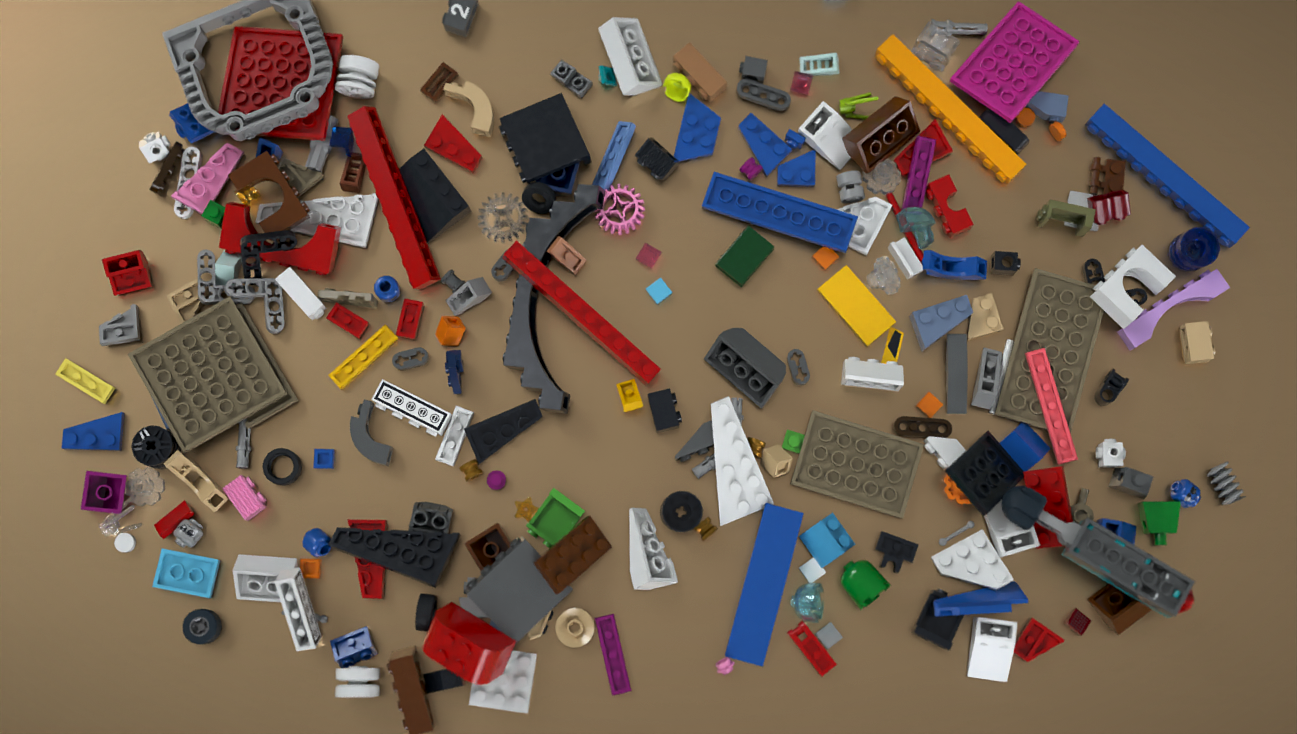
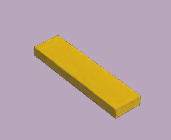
(363, 357)

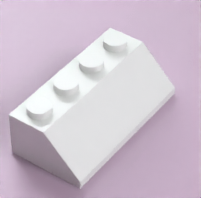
(630, 55)

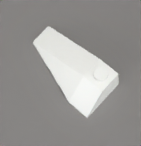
(648, 560)

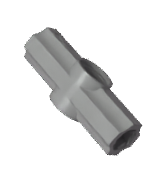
(321, 149)

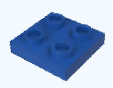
(187, 125)

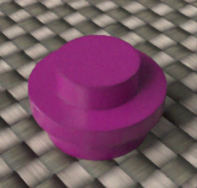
(496, 480)

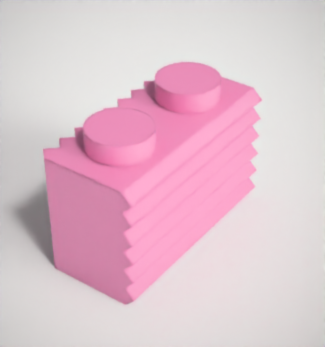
(245, 497)

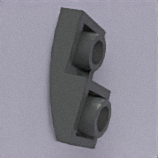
(571, 78)

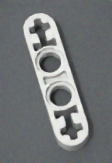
(182, 179)

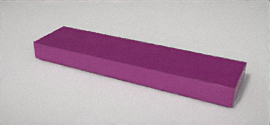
(919, 172)
(613, 654)

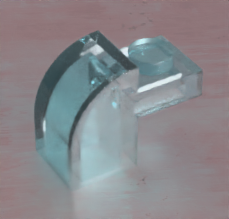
(917, 221)

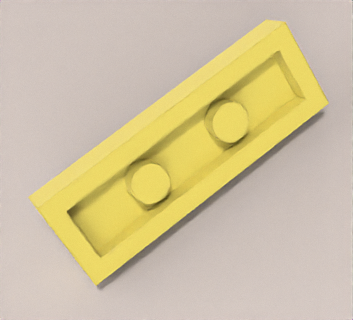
(85, 381)

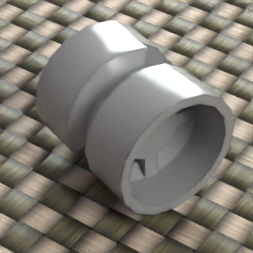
(850, 180)

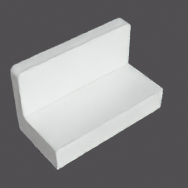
(905, 258)

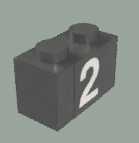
(459, 16)

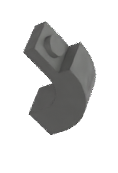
(362, 439)

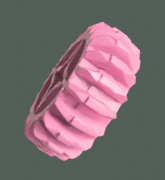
(625, 206)

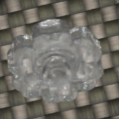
(883, 178)
(884, 276)
(153, 486)

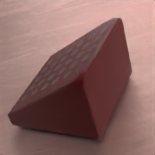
(1077, 622)

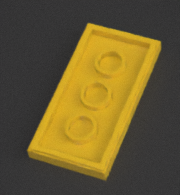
(856, 305)

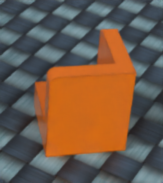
(450, 331)

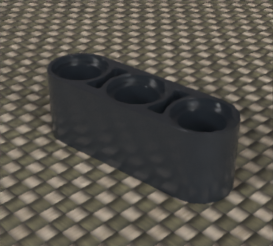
(1005, 131)

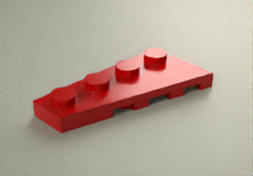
(370, 575)

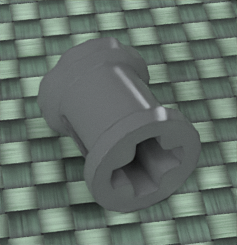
(452, 281)

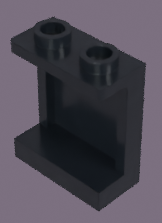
(936, 629)

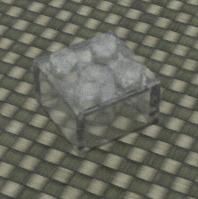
(935, 46)

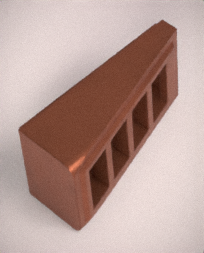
(353, 184)

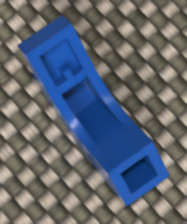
(954, 267)

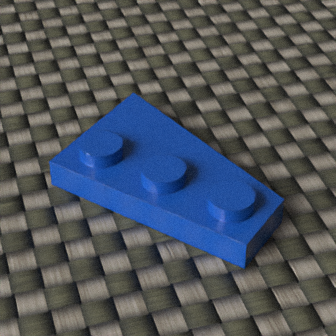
(764, 143)

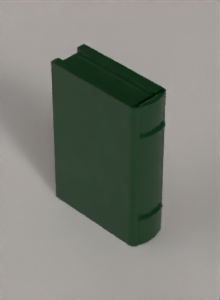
(744, 256)

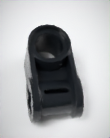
(1112, 385)

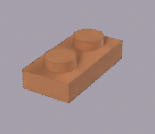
(566, 255)

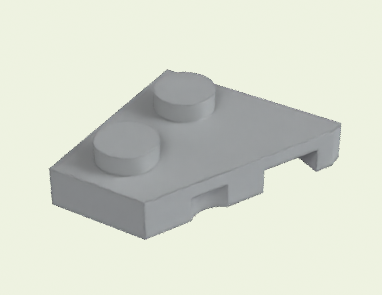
(121, 328)

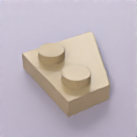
(186, 301)
(985, 317)

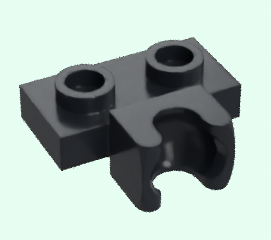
(895, 550)

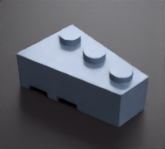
(939, 319)

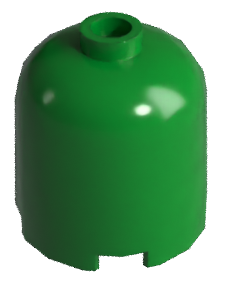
(863, 582)

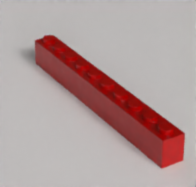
(393, 197)
(581, 313)

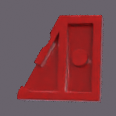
(1035, 641)

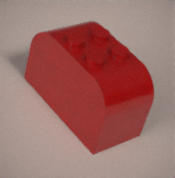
(467, 645)

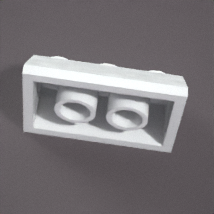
(872, 374)
(256, 576)

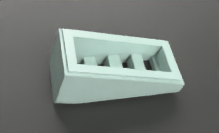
(819, 71)

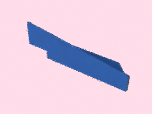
(981, 601)

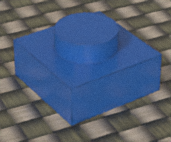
(794, 139)

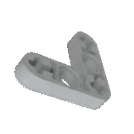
(216, 290)
(263, 291)

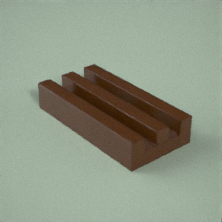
(439, 70)

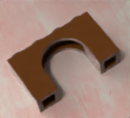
(265, 169)

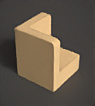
(776, 461)

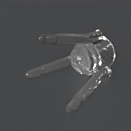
(111, 524)

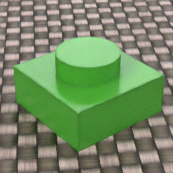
(793, 441)

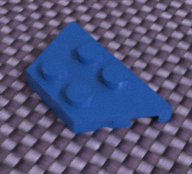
(697, 131)

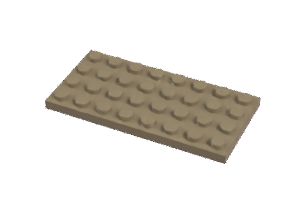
(1066, 324)

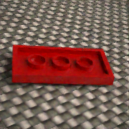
(1052, 485)

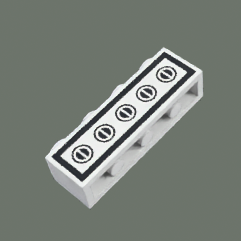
(411, 407)
(298, 609)

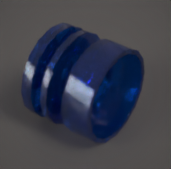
(1200, 242)

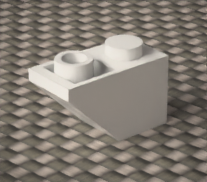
(945, 449)

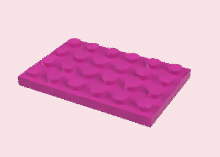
(1014, 61)

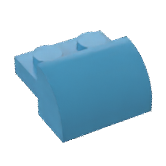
(827, 540)

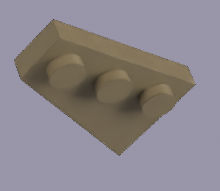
(348, 298)

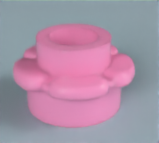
(724, 665)

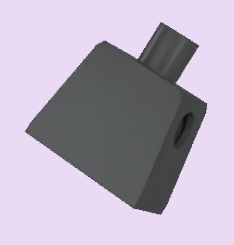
(1132, 482)

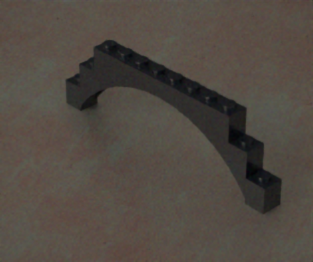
(522, 340)

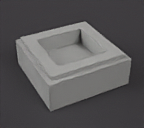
(828, 635)

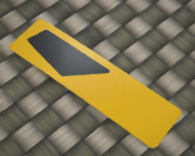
(892, 345)

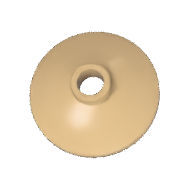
(564, 627)

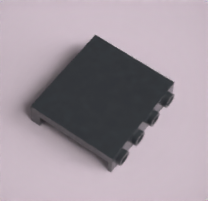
(543, 138)

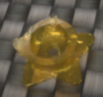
(525, 504)

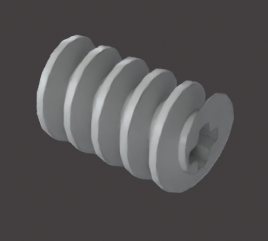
(1225, 484)

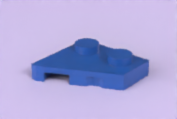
(798, 171)

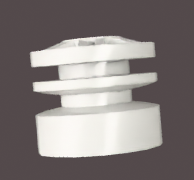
(357, 76)

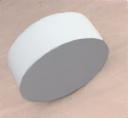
(125, 542)

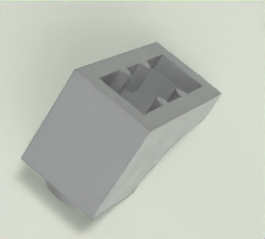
(468, 295)

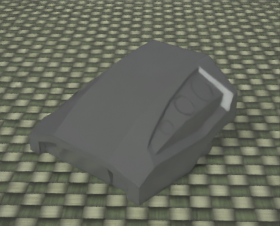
(430, 517)

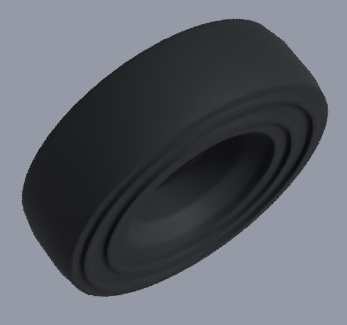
(542, 189)

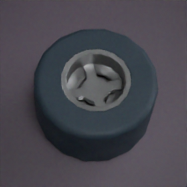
(195, 629)

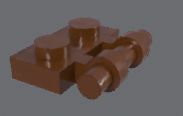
(1113, 175)

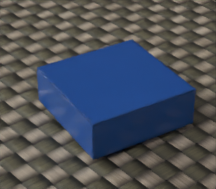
(324, 458)

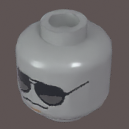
(188, 533)

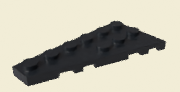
(402, 551)

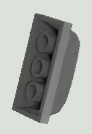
(747, 364)

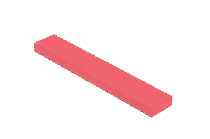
(1051, 406)

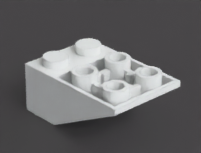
(825, 133)
(1007, 536)
(991, 648)

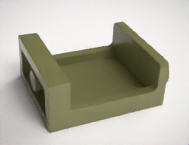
(1067, 213)

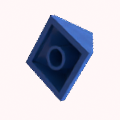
(1025, 446)

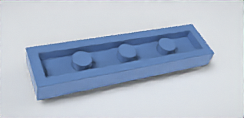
(614, 154)

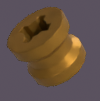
(756, 446)
(471, 470)
(706, 528)

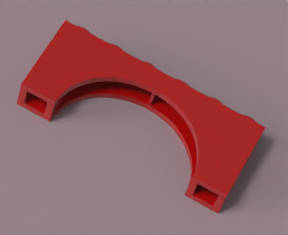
(316, 255)

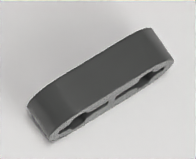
(499, 265)
(409, 354)
(802, 366)

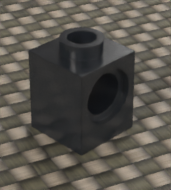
(997, 266)

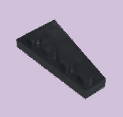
(494, 432)

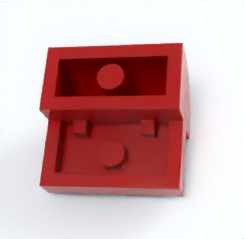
(127, 272)

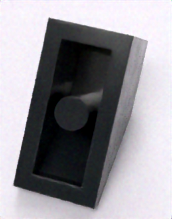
(442, 680)

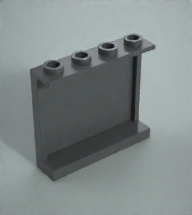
(514, 590)

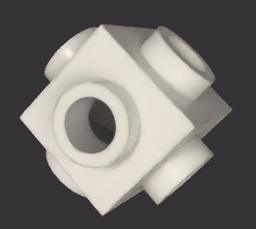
(154, 147)
(1110, 454)

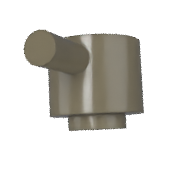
(1080, 510)

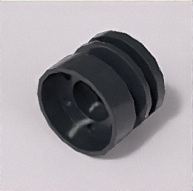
(164, 442)
(690, 505)

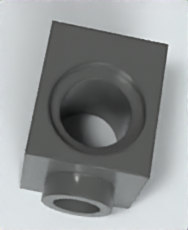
(753, 69)

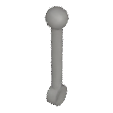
(943, 541)

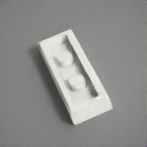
(454, 436)

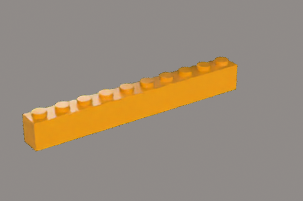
(949, 109)

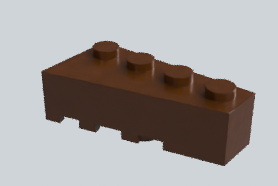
(410, 691)

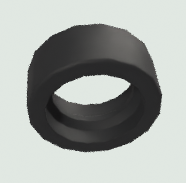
(274, 454)
(425, 611)

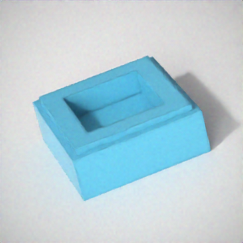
(658, 291)

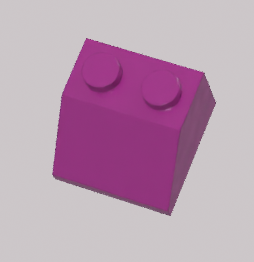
(103, 492)

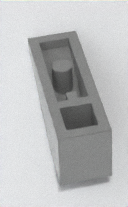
(987, 379)

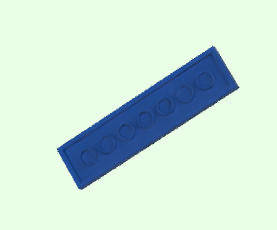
(779, 212)

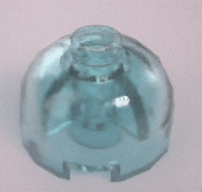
(808, 602)

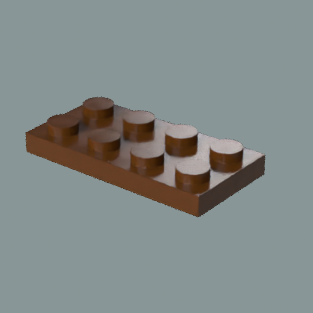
(572, 555)

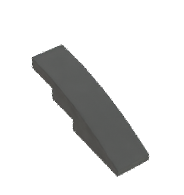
(956, 373)

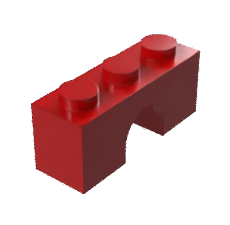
(952, 221)

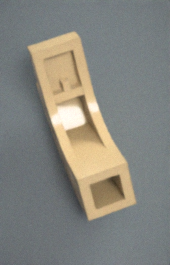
(483, 117)
(197, 480)

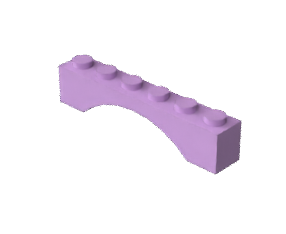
(1205, 289)

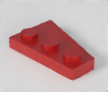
(452, 145)
(942, 148)

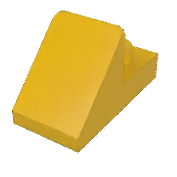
(629, 395)

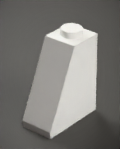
(301, 294)

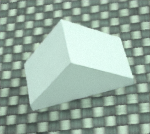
(227, 267)

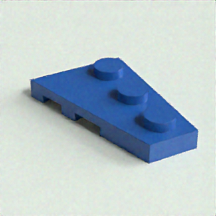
(96, 435)

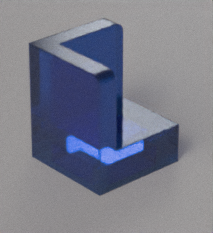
(342, 138)

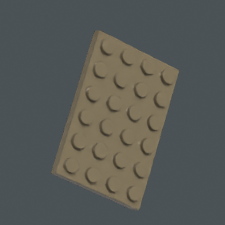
(857, 464)

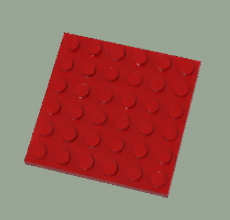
(266, 68)

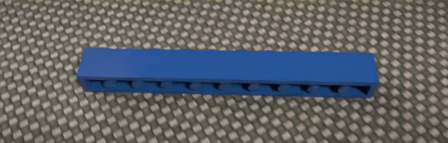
(1166, 176)

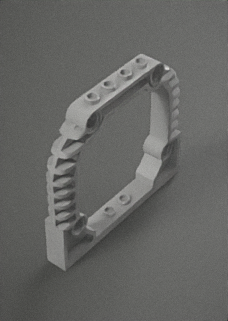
(189, 39)

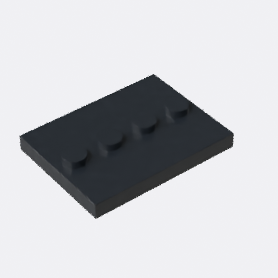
(985, 473)

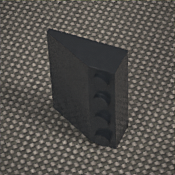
(432, 195)

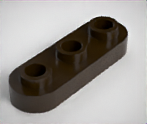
(167, 167)
(931, 427)

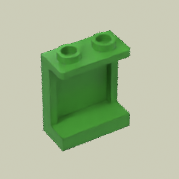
(554, 518)

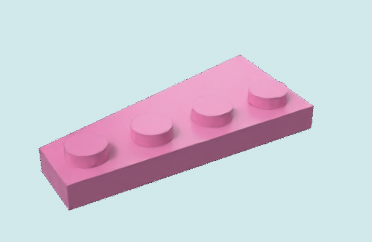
(209, 179)

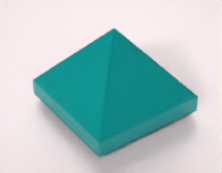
(606, 75)

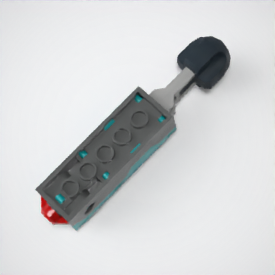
(1106, 555)

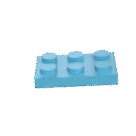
(186, 573)

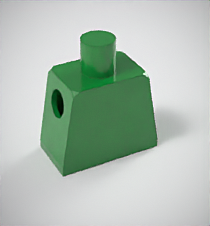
(1159, 519)

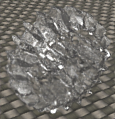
(498, 224)

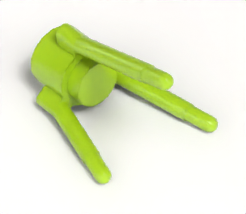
(847, 105)

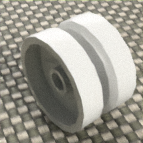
(357, 682)

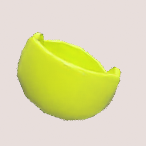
(677, 87)

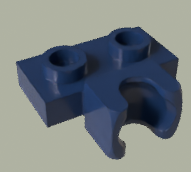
(453, 367)

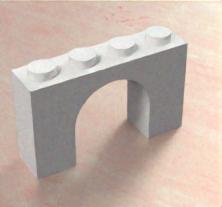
(1112, 295)

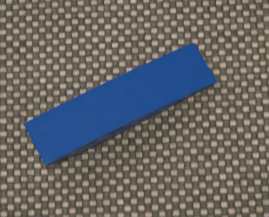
(764, 584)

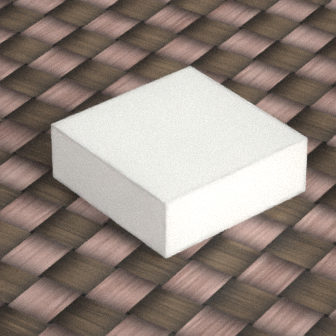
(812, 570)

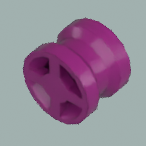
(750, 168)

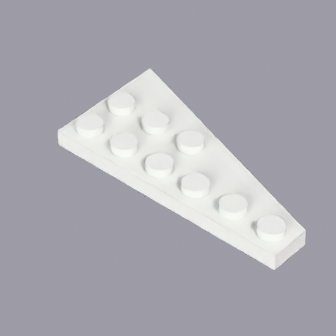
(351, 213)
(738, 476)

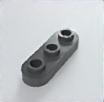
(756, 89)

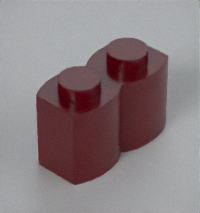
(1110, 206)

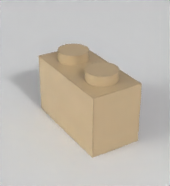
(1197, 342)

